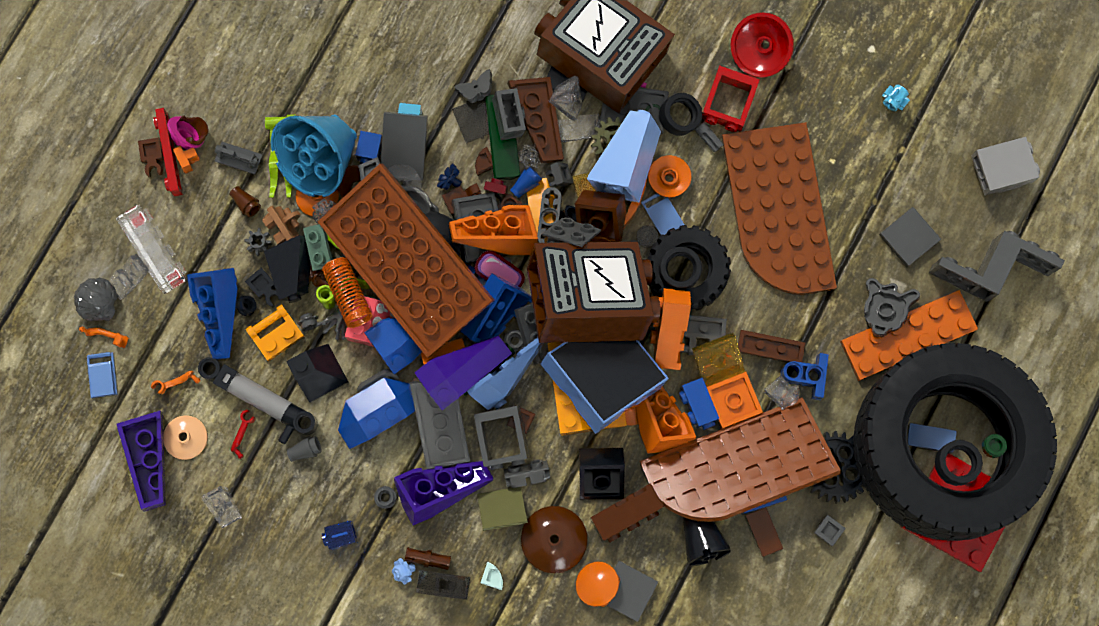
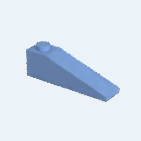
(498, 385)

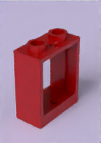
(737, 80)

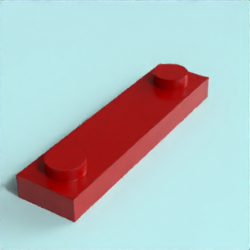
(172, 181)

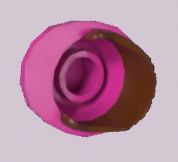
(187, 131)

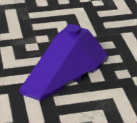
(456, 372)

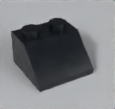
(601, 473)

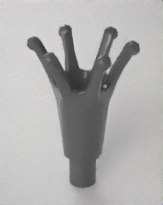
(337, 319)

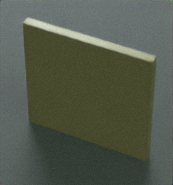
(502, 508)

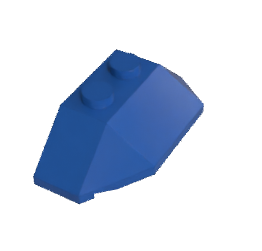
(375, 410)

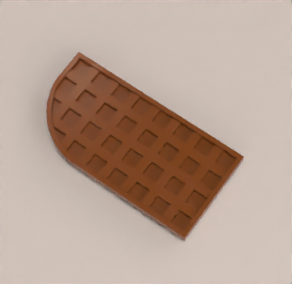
(779, 208)
(742, 465)

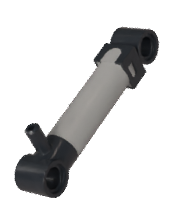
(259, 397)

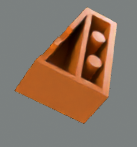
(670, 328)

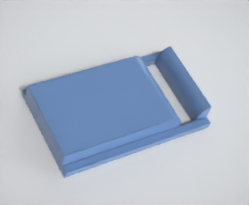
(663, 214)
(102, 376)

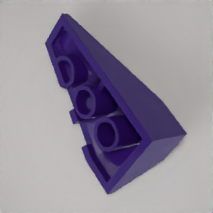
(434, 490)

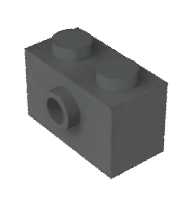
(509, 114)

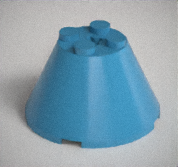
(313, 152)

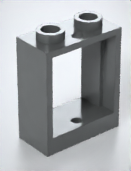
(520, 430)

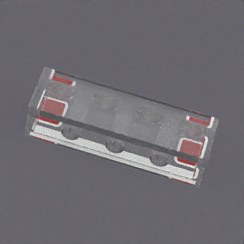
(151, 248)

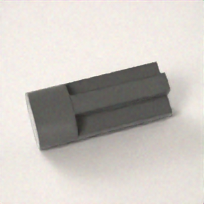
(709, 137)

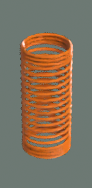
(354, 314)

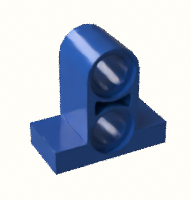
(802, 375)

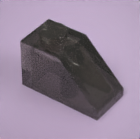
(443, 585)

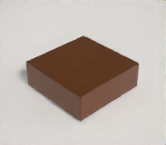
(527, 419)

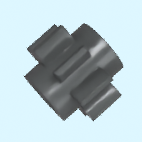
(258, 235)

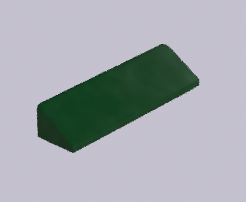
(503, 152)

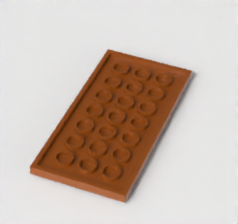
(405, 260)

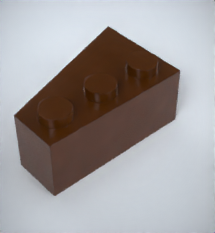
(627, 513)

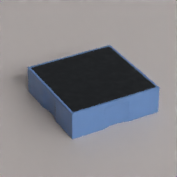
(604, 377)

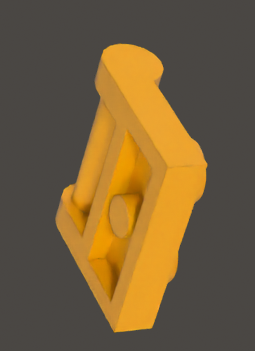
(279, 338)

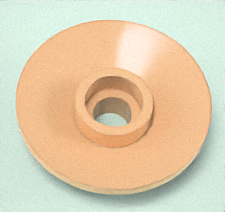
(195, 441)

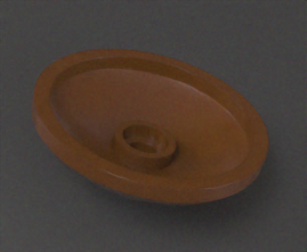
(545, 554)

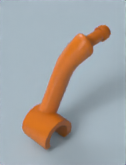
(119, 340)
(174, 382)

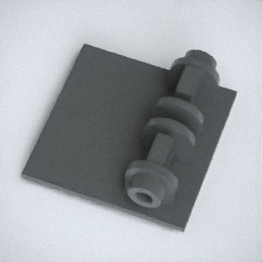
(571, 232)

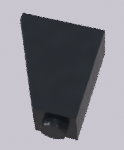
(290, 268)

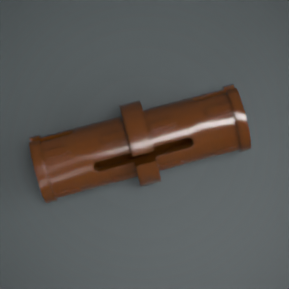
(427, 558)

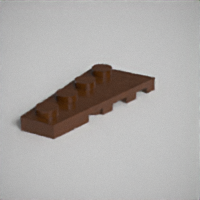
(540, 117)

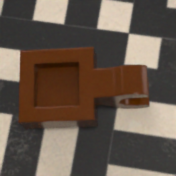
(459, 193)

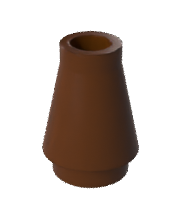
(246, 203)

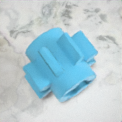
(895, 97)

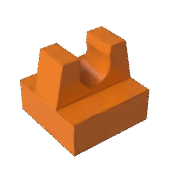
(186, 158)

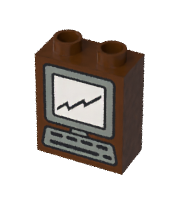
(605, 45)
(591, 292)

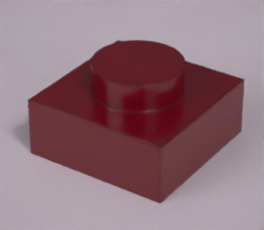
(496, 186)

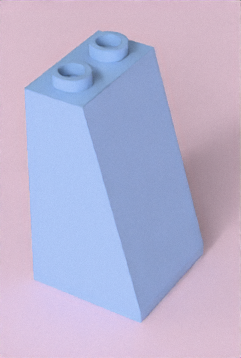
(627, 157)

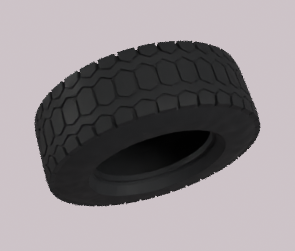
(1007, 401)

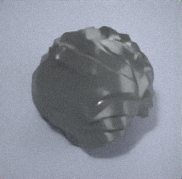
(95, 299)

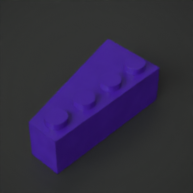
(145, 457)

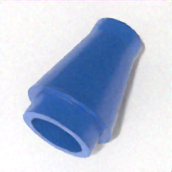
(527, 181)

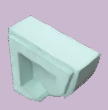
(492, 577)

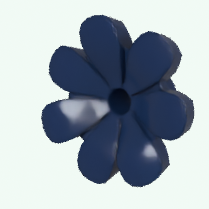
(449, 178)

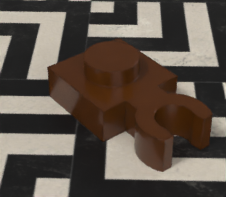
(151, 153)

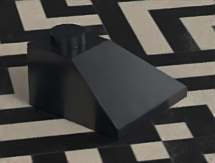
(317, 372)

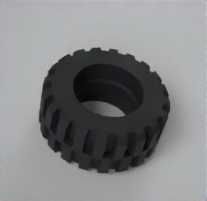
(705, 245)

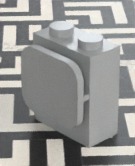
(1005, 166)

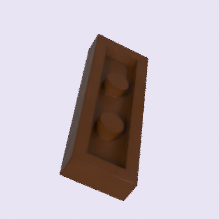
(770, 347)

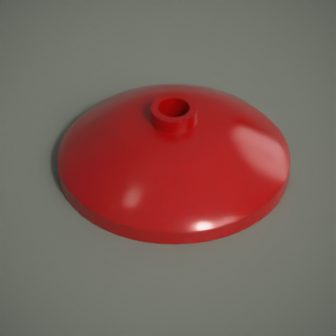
(748, 44)

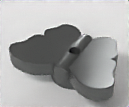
(477, 89)

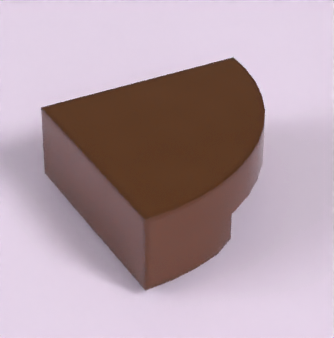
(483, 161)

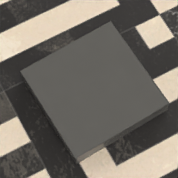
(910, 236)
(633, 591)

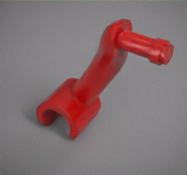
(240, 434)

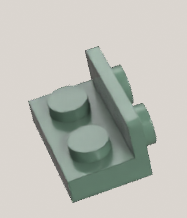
(317, 246)

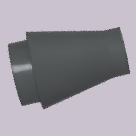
(306, 448)

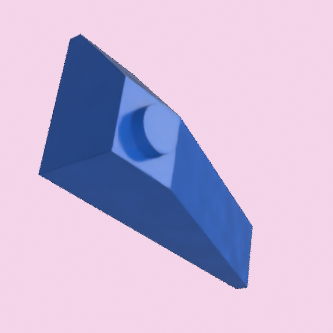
(216, 299)
(393, 344)

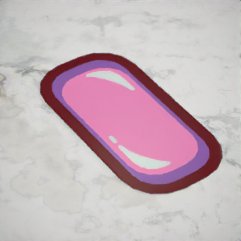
(491, 262)

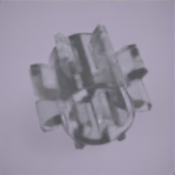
(321, 209)

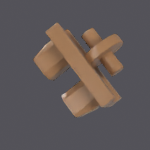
(284, 220)

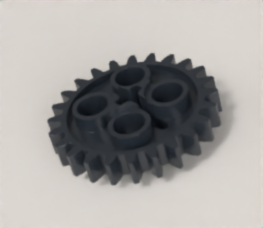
(849, 487)

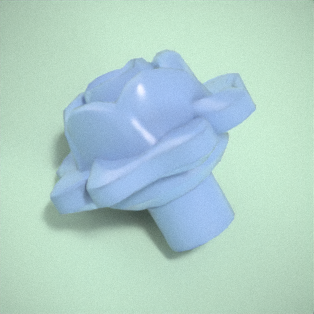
(403, 571)

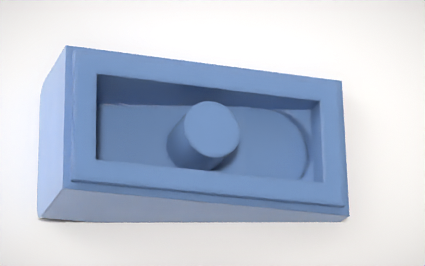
(929, 437)

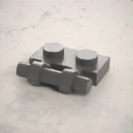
(703, 328)

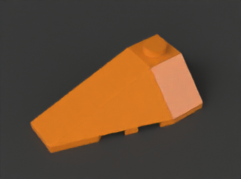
(502, 231)
(662, 423)

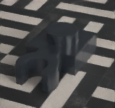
(262, 285)

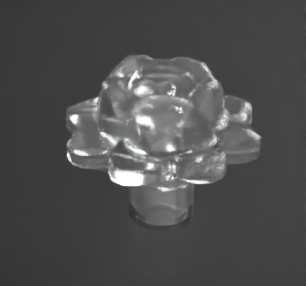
(529, 156)

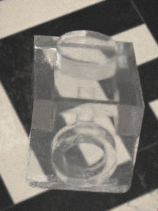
(782, 392)

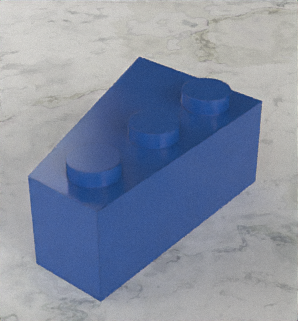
(493, 318)

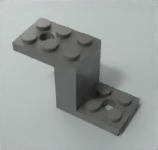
(997, 265)

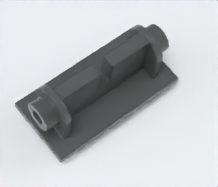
(237, 157)
(536, 470)

